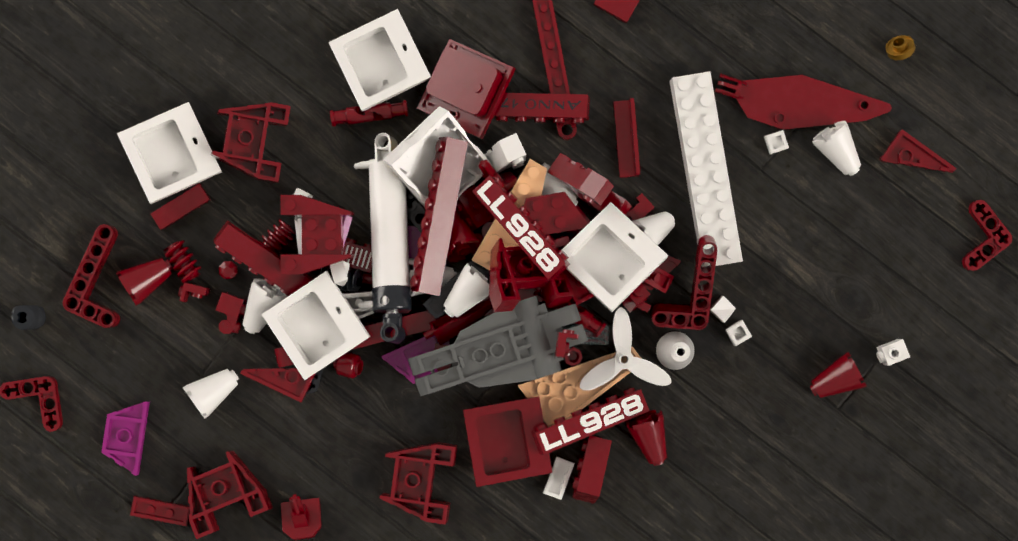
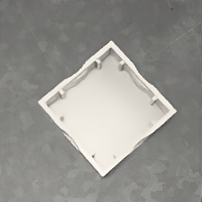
(416, 153)

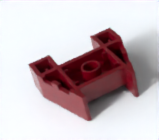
(247, 136)
(587, 184)
(320, 234)
(514, 270)
(414, 480)
(222, 488)

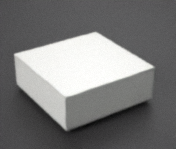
(776, 142)

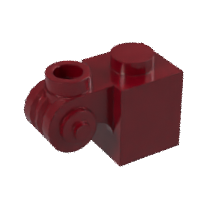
(234, 308)

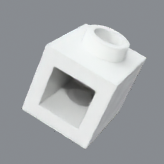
(898, 350)

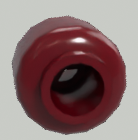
(348, 365)

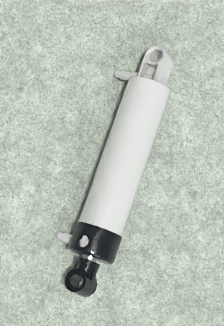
(388, 242)

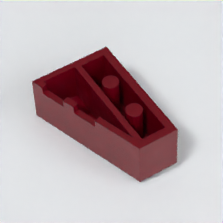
(591, 469)

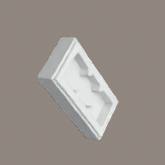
(558, 478)

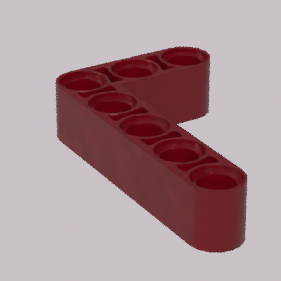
(90, 280)
(698, 291)

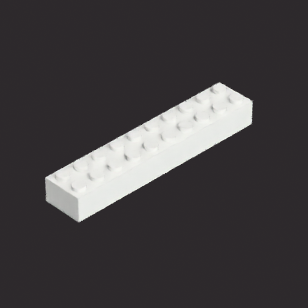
(705, 165)

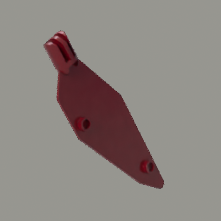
(800, 101)

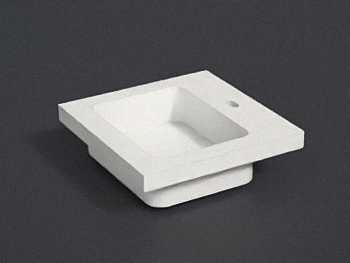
(376, 61)
(166, 154)
(610, 260)
(313, 327)

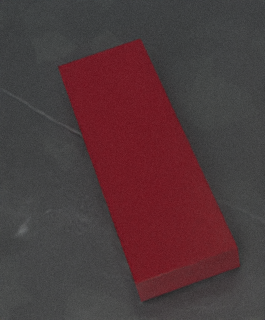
(180, 206)
(160, 511)

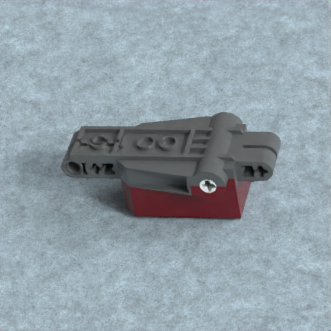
(500, 349)

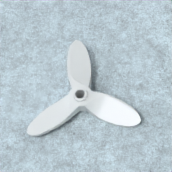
(610, 368)

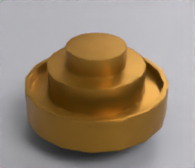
(900, 47)

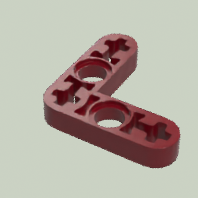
(992, 239)
(44, 393)

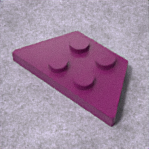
(399, 357)
(125, 436)

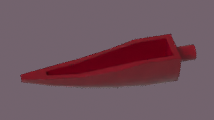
(446, 327)

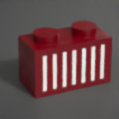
(362, 255)

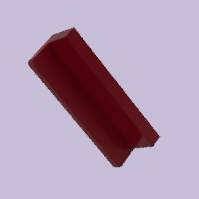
(626, 138)

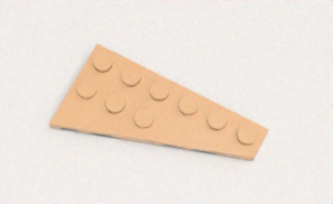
(528, 185)
(562, 393)

